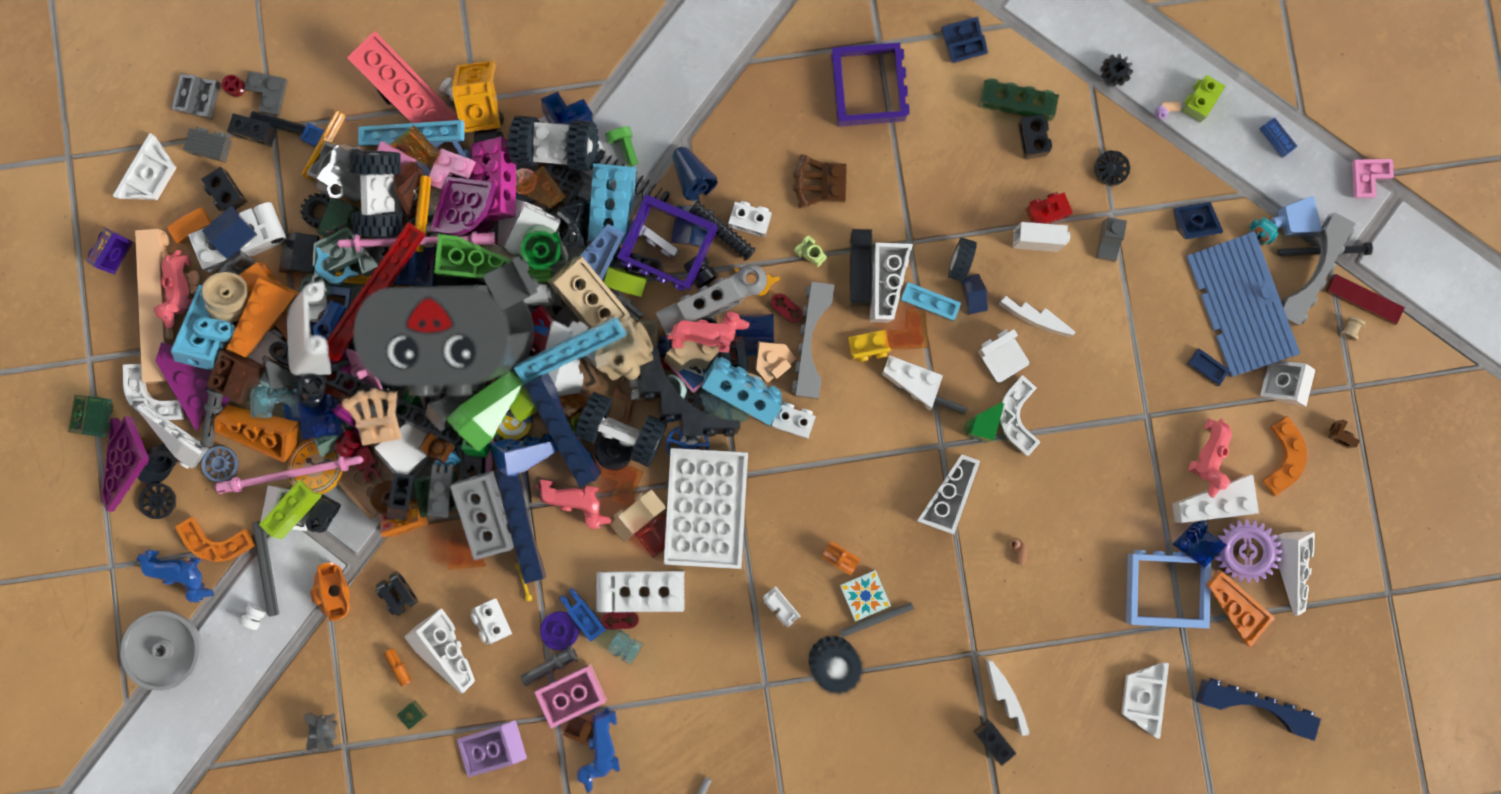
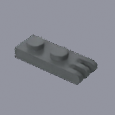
(440, 491)

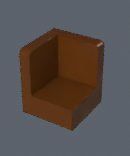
(578, 729)

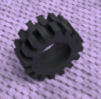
(310, 204)

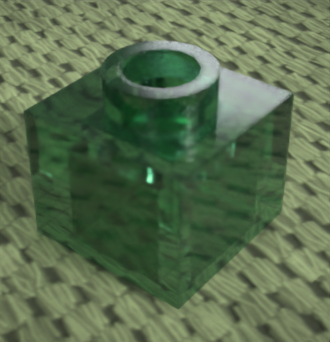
(416, 710)

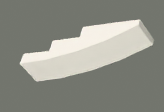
(1044, 320)
(1003, 691)

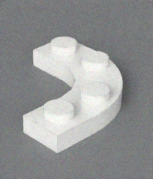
(137, 393)
(1010, 417)

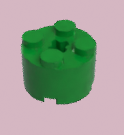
(551, 248)

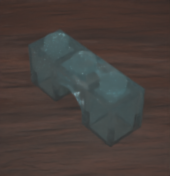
(264, 399)

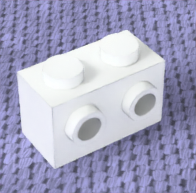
(749, 222)
(792, 424)
(491, 621)

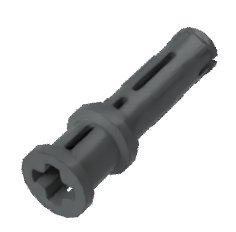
(211, 407)
(557, 662)

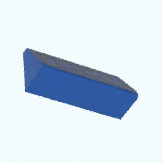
(1278, 137)

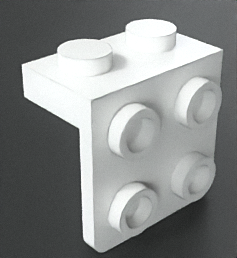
(1003, 356)

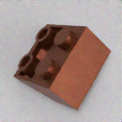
(235, 376)

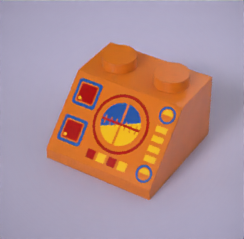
(394, 527)

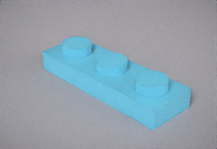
(930, 301)

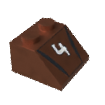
(407, 186)

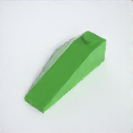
(464, 259)
(482, 414)

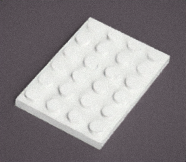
(706, 508)

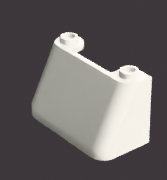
(305, 352)

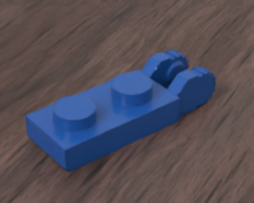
(583, 616)

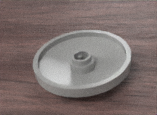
(161, 650)

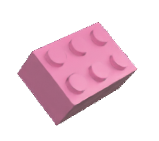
(571, 696)

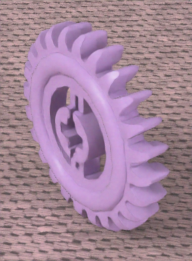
(1247, 532)

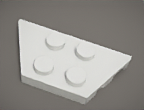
(147, 173)
(1145, 697)

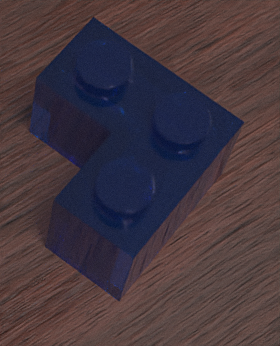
(558, 113)

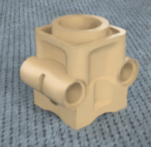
(626, 353)

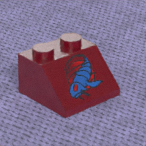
(542, 325)

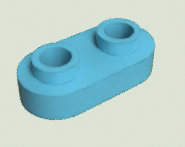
(213, 330)

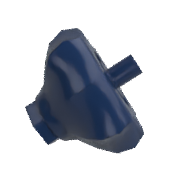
(664, 346)

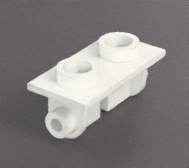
(776, 601)

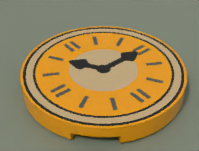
(308, 455)

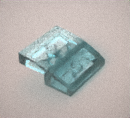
(720, 408)

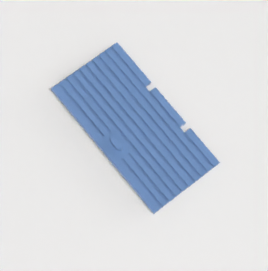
(1243, 304)

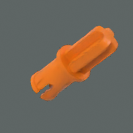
(397, 667)

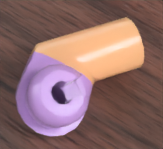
(1165, 107)

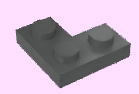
(272, 91)

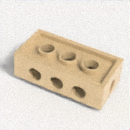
(589, 283)

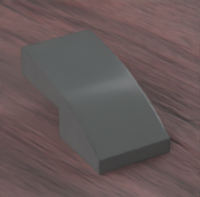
(237, 264)

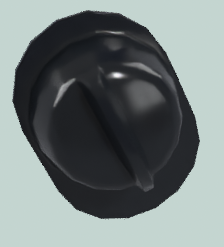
(159, 465)

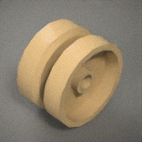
(225, 296)

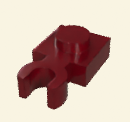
(368, 462)

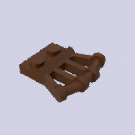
(832, 182)

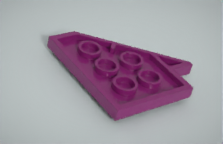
(187, 383)
(123, 461)

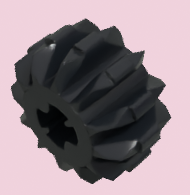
(1111, 74)

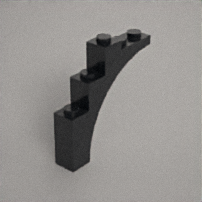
(672, 406)

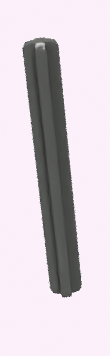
(265, 570)

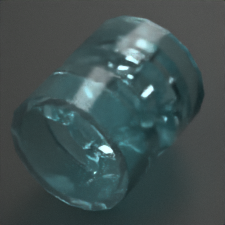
(625, 647)

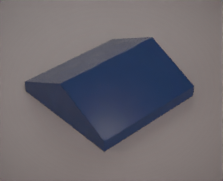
(1197, 220)
(229, 232)
(686, 233)

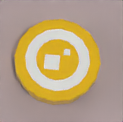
(513, 428)

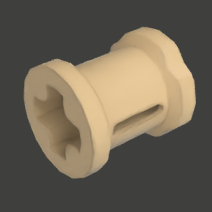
(1352, 329)

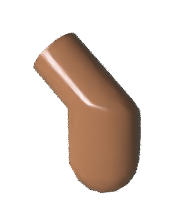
(1020, 549)

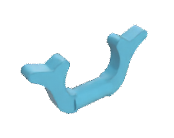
(326, 275)

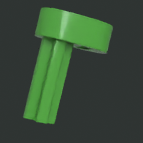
(623, 136)

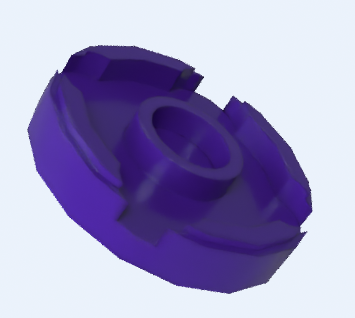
(559, 630)

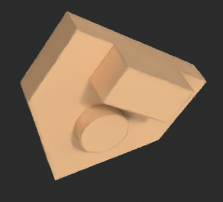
(773, 360)

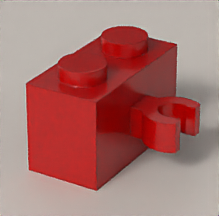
(1049, 210)

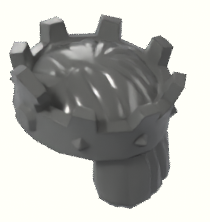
(320, 732)

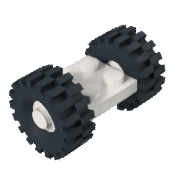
(553, 143)
(376, 193)
(595, 420)
(835, 665)

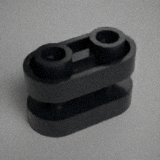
(742, 360)
(386, 592)

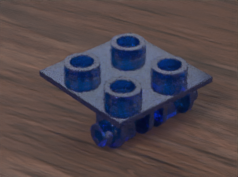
(320, 420)
(1200, 543)

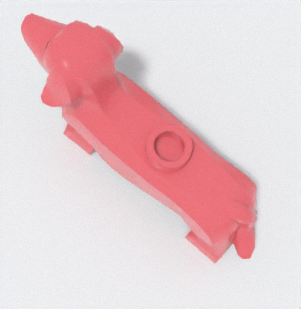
(175, 288)
(708, 333)
(1212, 456)
(574, 498)

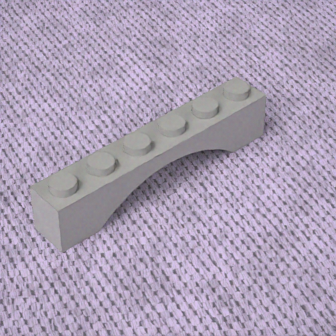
(1333, 236)
(809, 381)

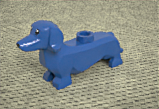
(176, 571)
(603, 750)

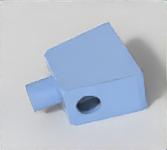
(1299, 218)

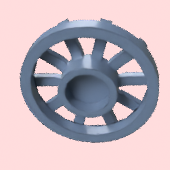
(220, 464)

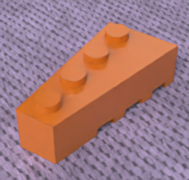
(251, 276)
(262, 312)
(267, 435)

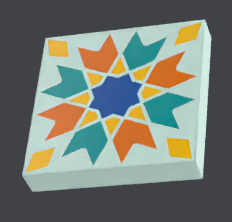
(865, 595)

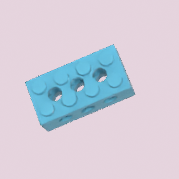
(602, 194)
(188, 346)
(742, 390)

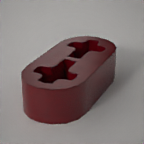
(789, 305)
(620, 625)

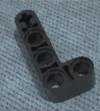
(564, 184)
(860, 267)

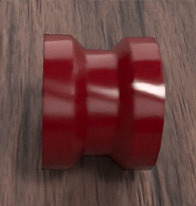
(229, 85)

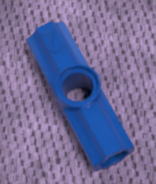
(330, 318)

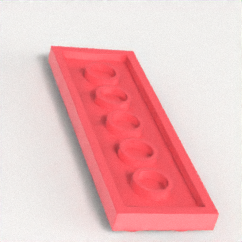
(399, 82)

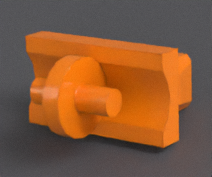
(840, 558)

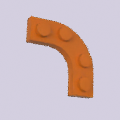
(1294, 460)
(207, 549)

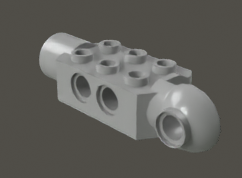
(732, 293)

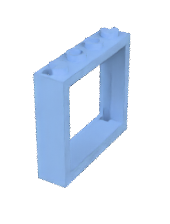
(1132, 592)

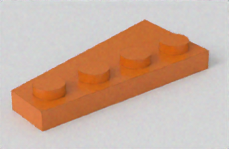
(1241, 609)

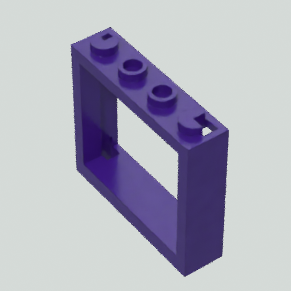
(871, 118)
(637, 225)

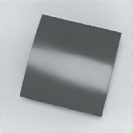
(196, 96)

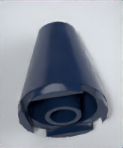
(693, 174)

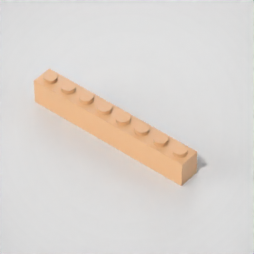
(150, 253)

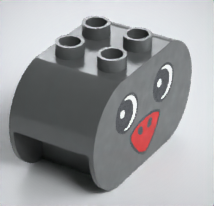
(441, 337)

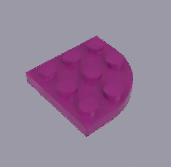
(462, 205)

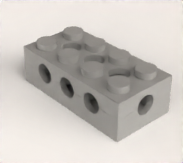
(474, 524)

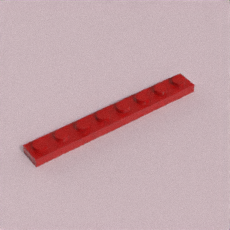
(380, 279)

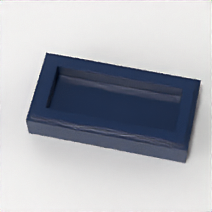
(1208, 367)

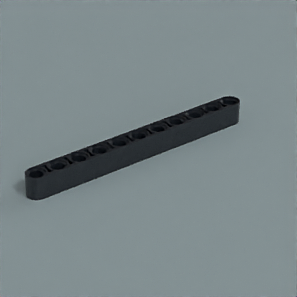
(344, 378)

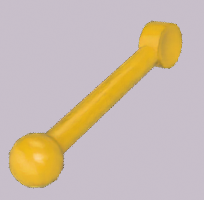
(528, 597)

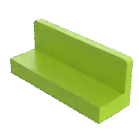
(289, 510)

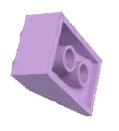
(492, 749)

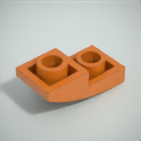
(189, 224)

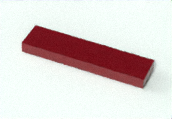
(1365, 299)

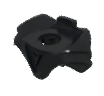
(575, 222)

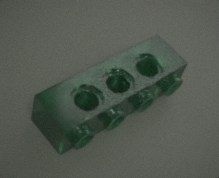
(1009, 105)

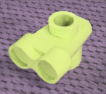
(809, 249)

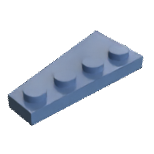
(602, 250)

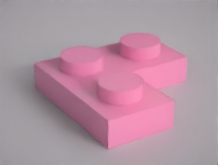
(448, 164)
(1365, 174)

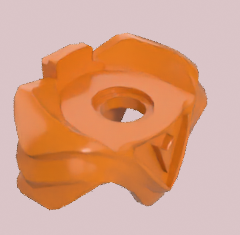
(325, 577)

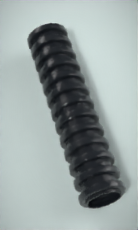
(725, 233)

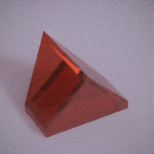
(653, 535)

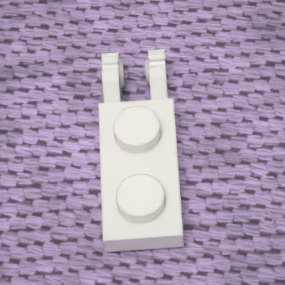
(654, 239)

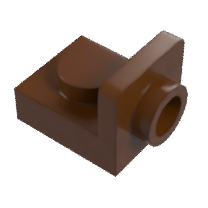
(1342, 437)
(436, 448)

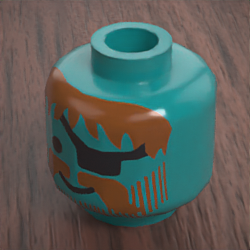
(1265, 230)

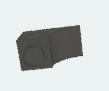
(1110, 238)

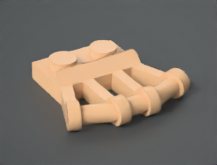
(377, 428)

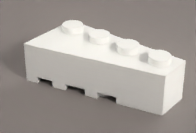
(887, 274)
(1234, 501)
(948, 502)

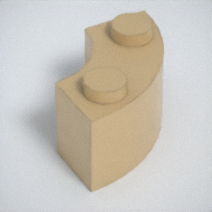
(691, 355)
(638, 515)

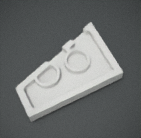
(916, 380)

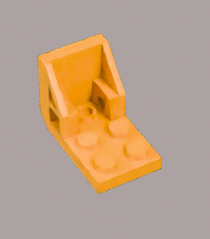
(476, 96)

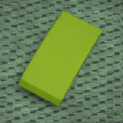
(624, 282)

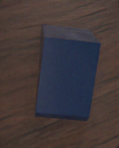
(975, 294)

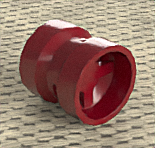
(346, 445)

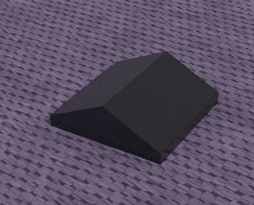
(298, 253)

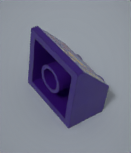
(109, 251)

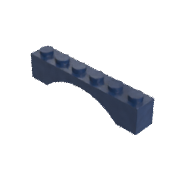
(578, 459)
(523, 538)
(1220, 697)

